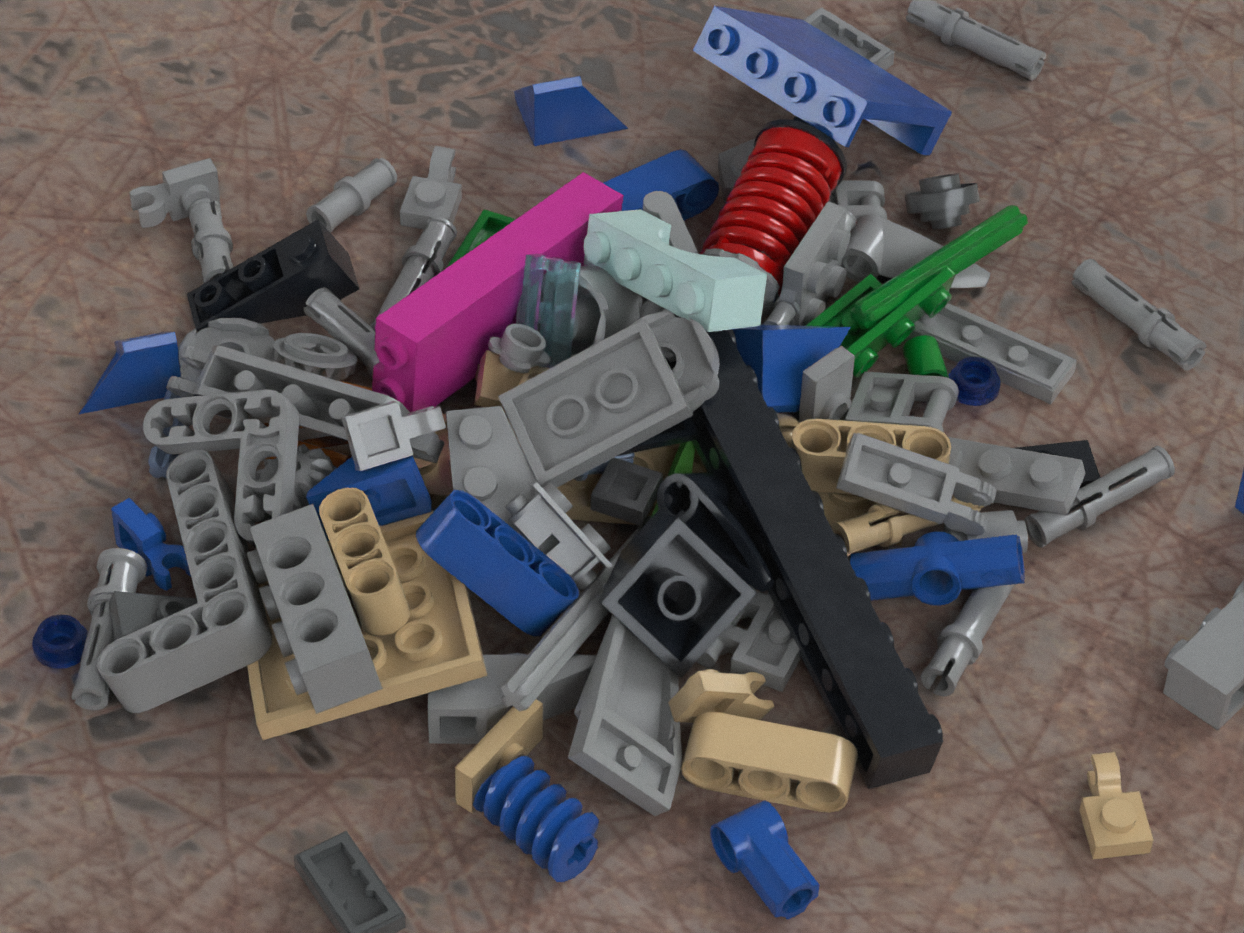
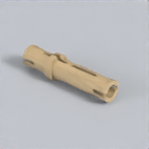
(882, 526)

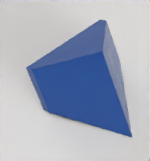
(563, 111)
(781, 356)
(136, 372)

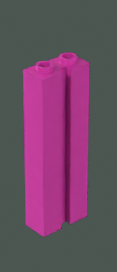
(443, 328)

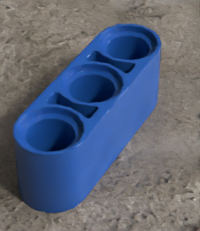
(673, 173)
(497, 563)

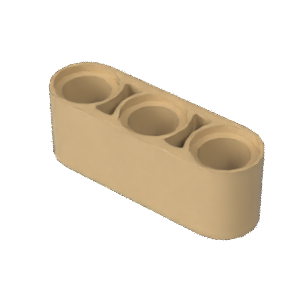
(825, 442)
(364, 561)
(769, 762)

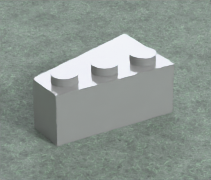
(489, 461)

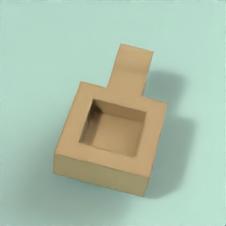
(720, 693)
(1113, 819)

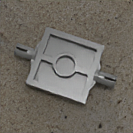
(814, 269)

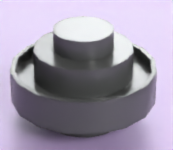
(942, 200)

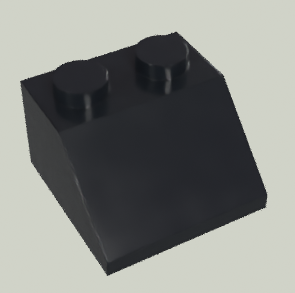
(673, 592)

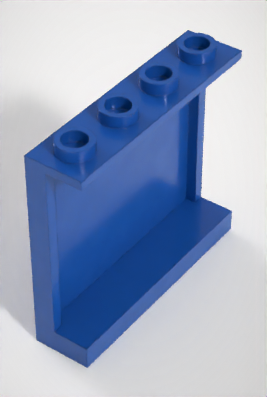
(819, 78)

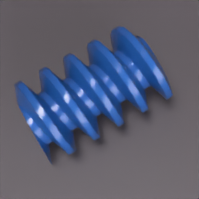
(539, 818)

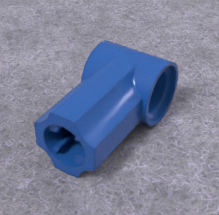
(759, 848)

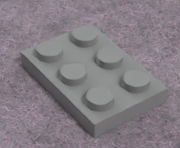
(595, 405)

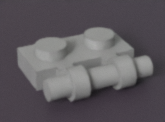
(761, 648)

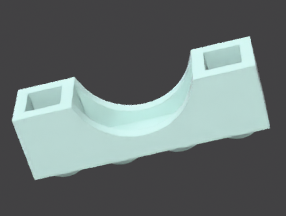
(706, 288)

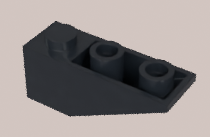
(277, 280)

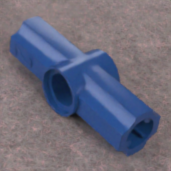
(941, 567)

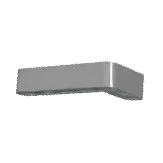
(218, 632)

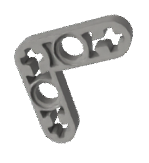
(246, 434)

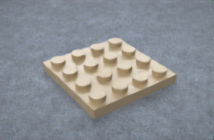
(425, 655)

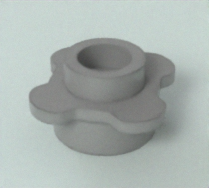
(520, 348)

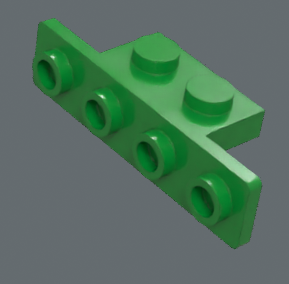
(894, 327)

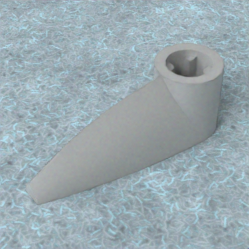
(890, 249)

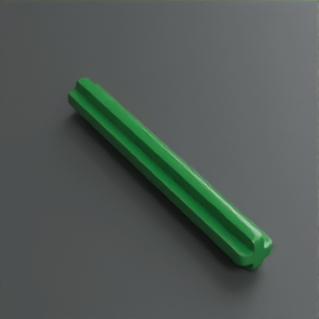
(955, 255)

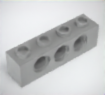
(314, 610)

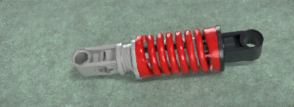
(777, 199)

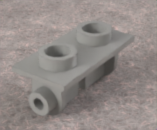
(547, 515)

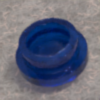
(976, 381)
(59, 642)

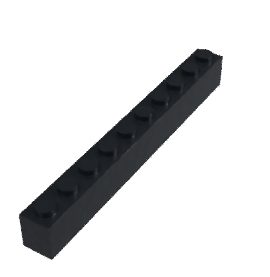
(814, 583)

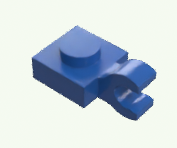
(145, 536)

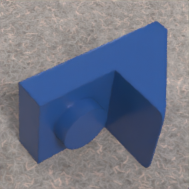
(392, 489)

